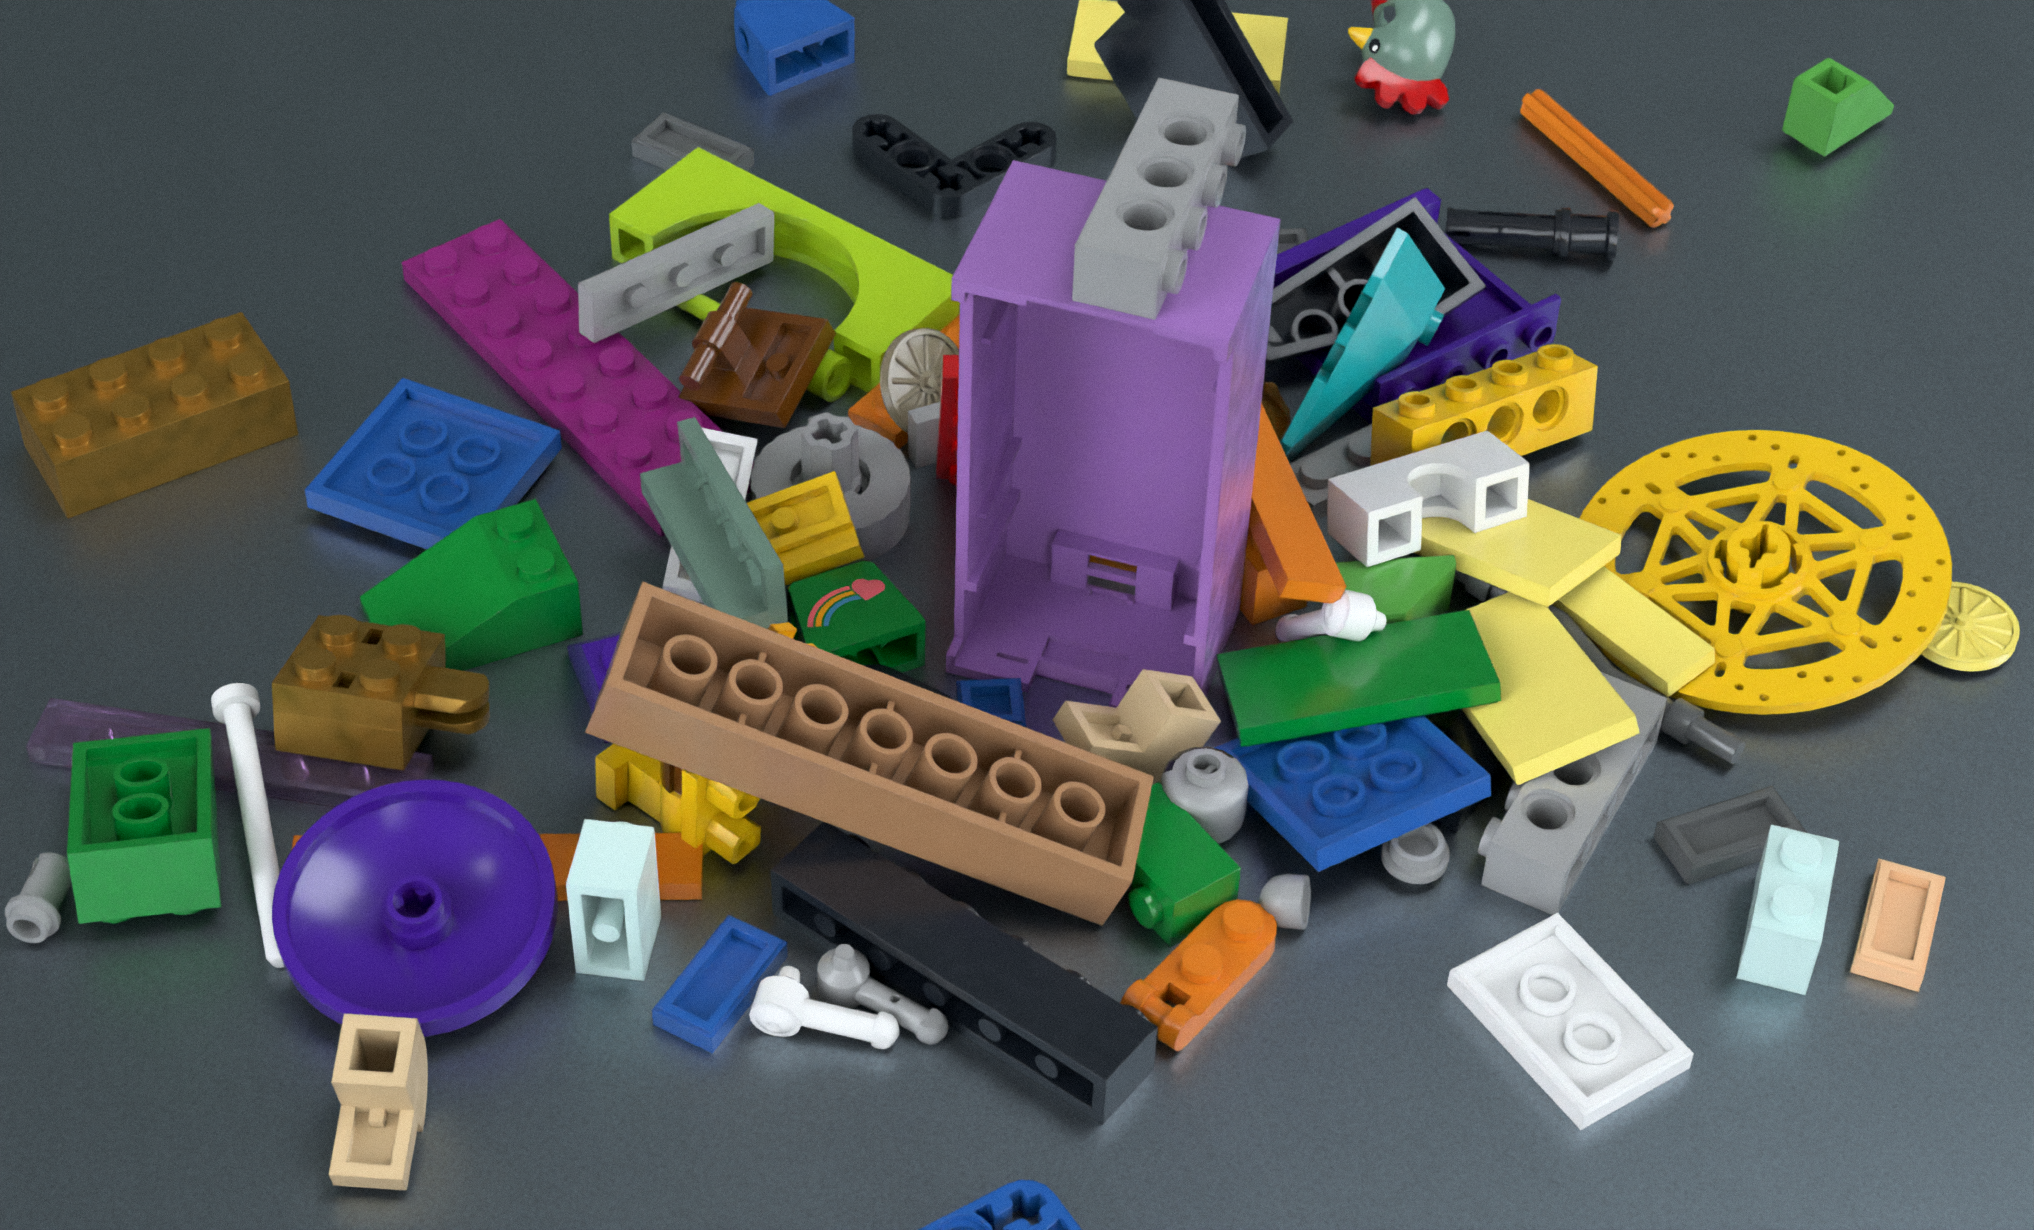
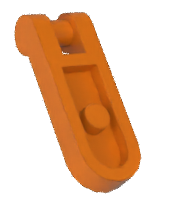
(1205, 971)

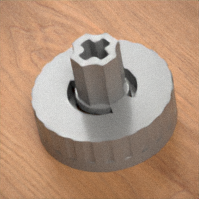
(860, 461)

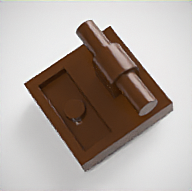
(753, 361)

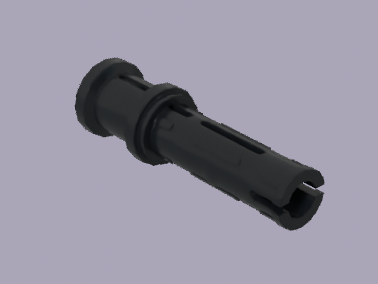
(1560, 232)

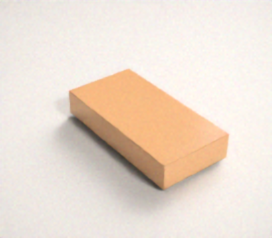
(1898, 925)

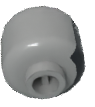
(1210, 788)

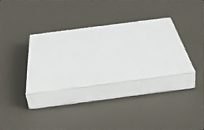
(1569, 1020)

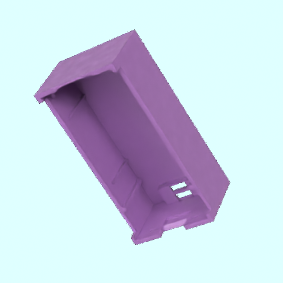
(1102, 444)

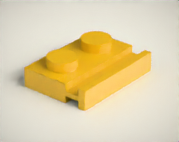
(809, 527)

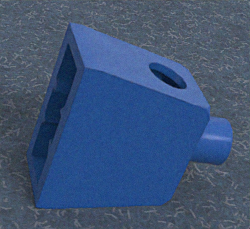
(792, 40)

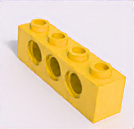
(1519, 401)

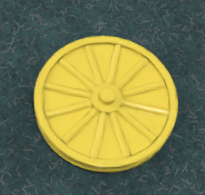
(1975, 631)

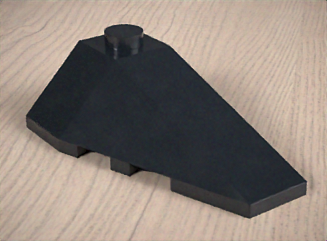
(1318, 300)

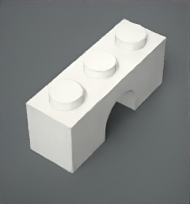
(1382, 506)

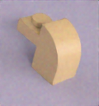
(1149, 725)
(382, 1098)

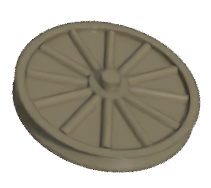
(913, 372)

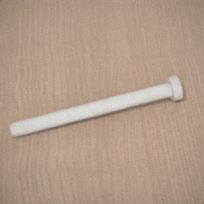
(236, 707)

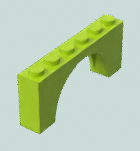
(887, 284)

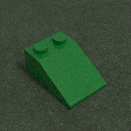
(488, 587)
(144, 827)

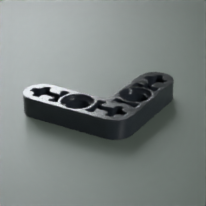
(947, 185)

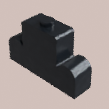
(1195, 46)

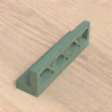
(716, 532)

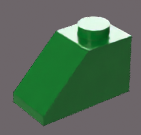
(1178, 871)

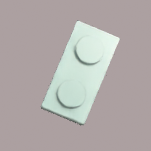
(614, 899)
(1788, 909)

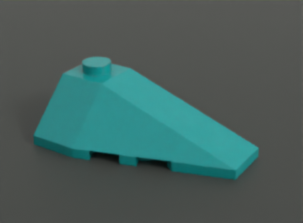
(1375, 340)

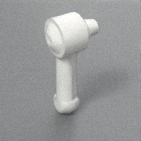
(1347, 618)
(785, 1006)

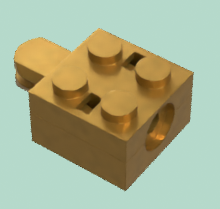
(372, 693)

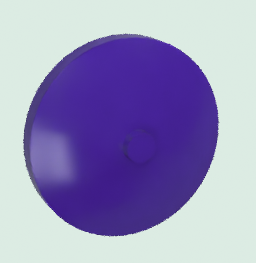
(416, 905)

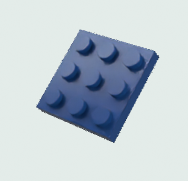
(431, 465)
(1358, 785)

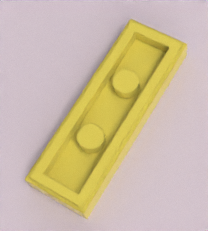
(1637, 631)

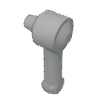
(846, 982)

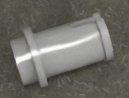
(36, 909)

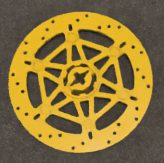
(1759, 561)

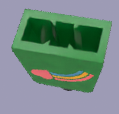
(858, 617)

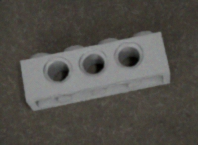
(1158, 199)
(1564, 813)

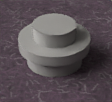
(1417, 855)

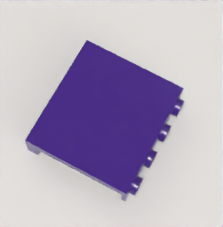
(1468, 340)

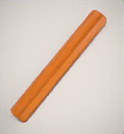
(1596, 158)

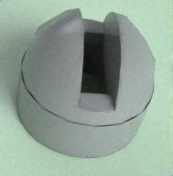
(1288, 900)

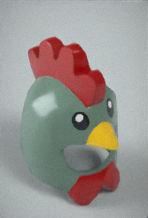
(1408, 54)

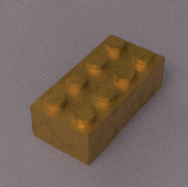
(155, 413)

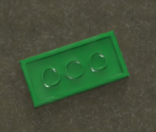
(1349, 684)

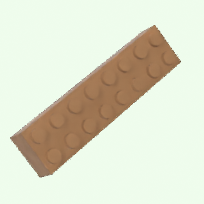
(872, 754)

